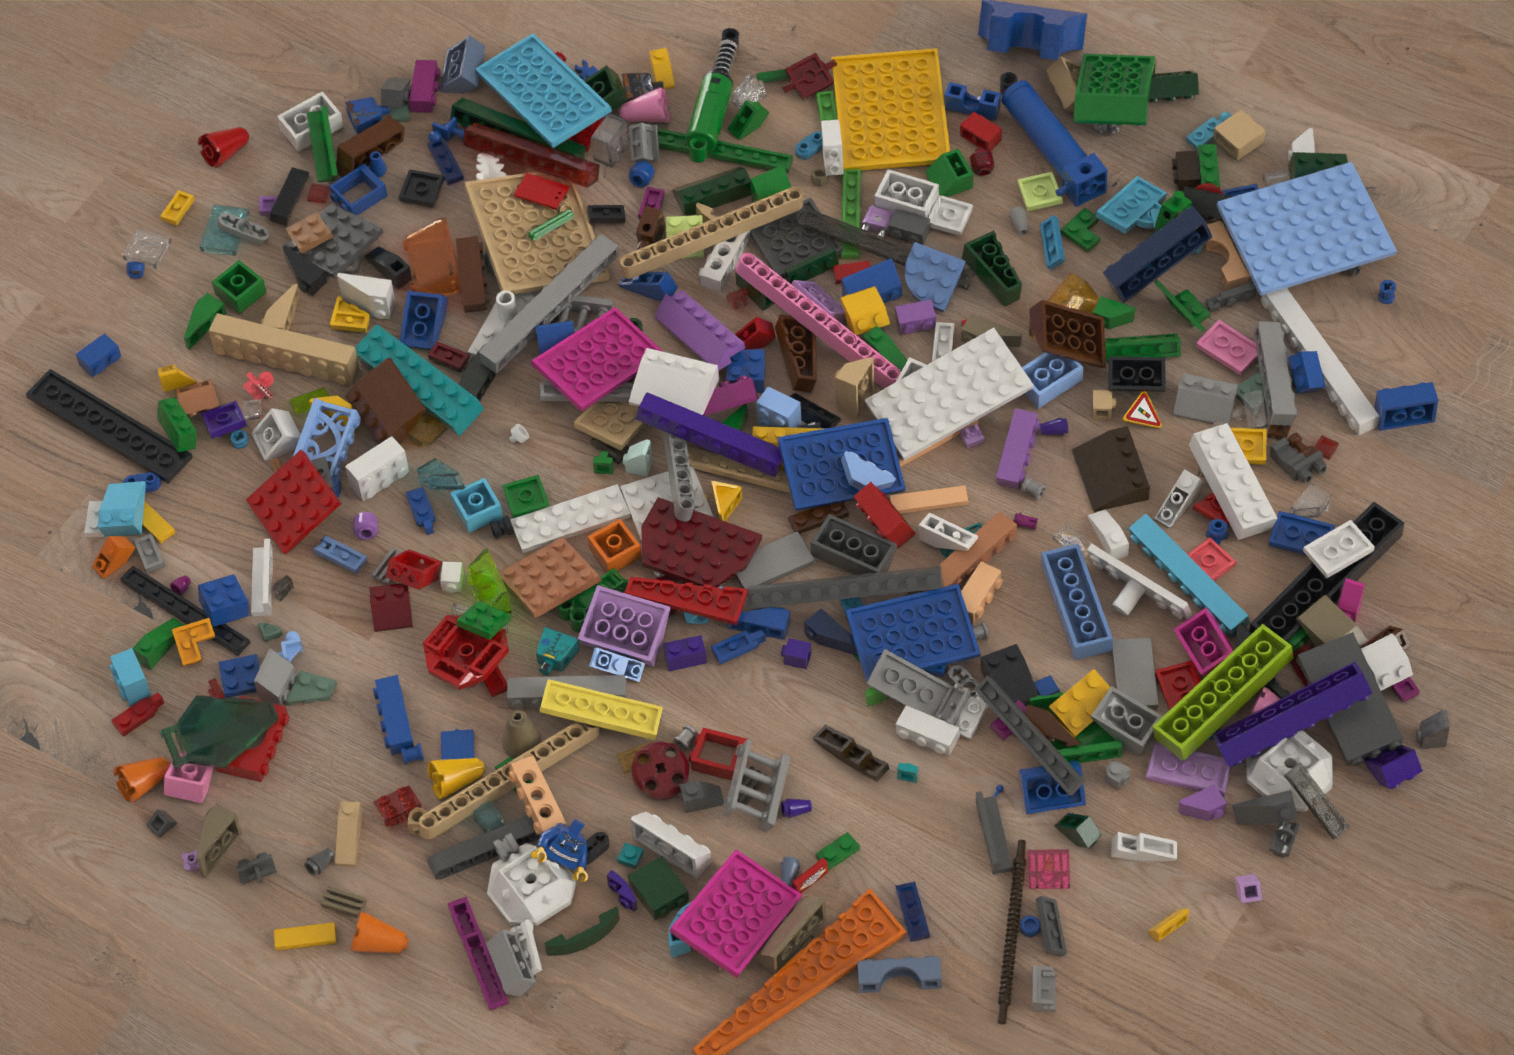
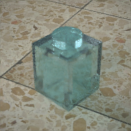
(488, 817)

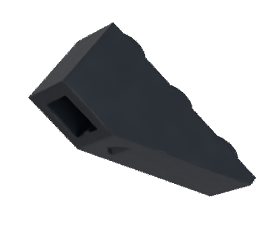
(390, 266)

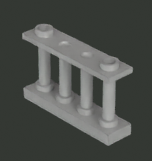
(585, 306)
(775, 783)

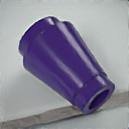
(1055, 427)
(795, 807)

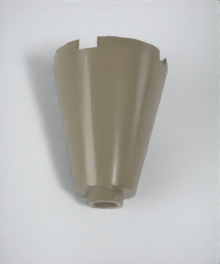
(519, 734)

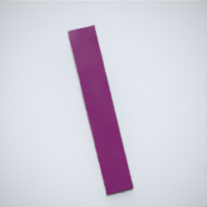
(477, 953)

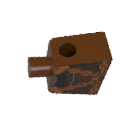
(650, 227)

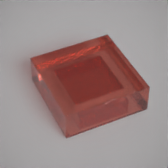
(318, 193)
(1327, 446)

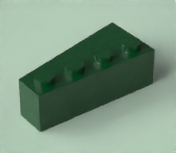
(993, 268)

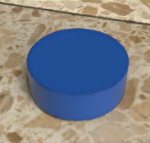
(1030, 926)

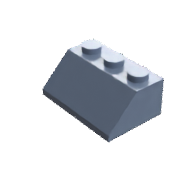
(460, 65)

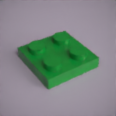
(525, 496)
(483, 620)

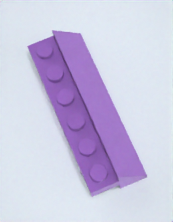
(698, 329)

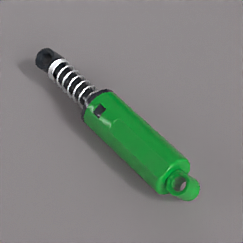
(712, 100)

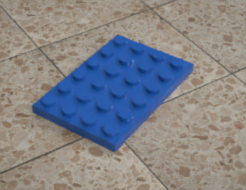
(815, 463)
(919, 627)

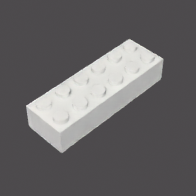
(1232, 481)

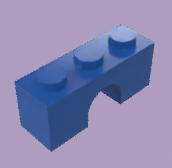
(959, 100)

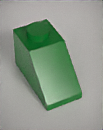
(748, 119)
(1114, 312)

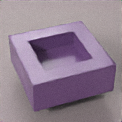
(266, 204)

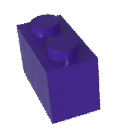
(685, 653)

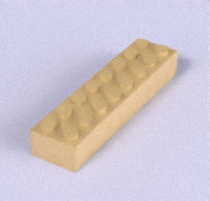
(284, 349)

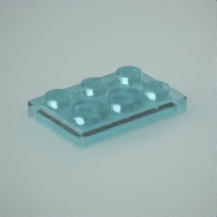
(218, 241)

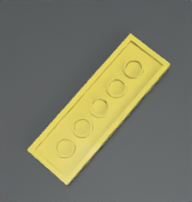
(601, 709)

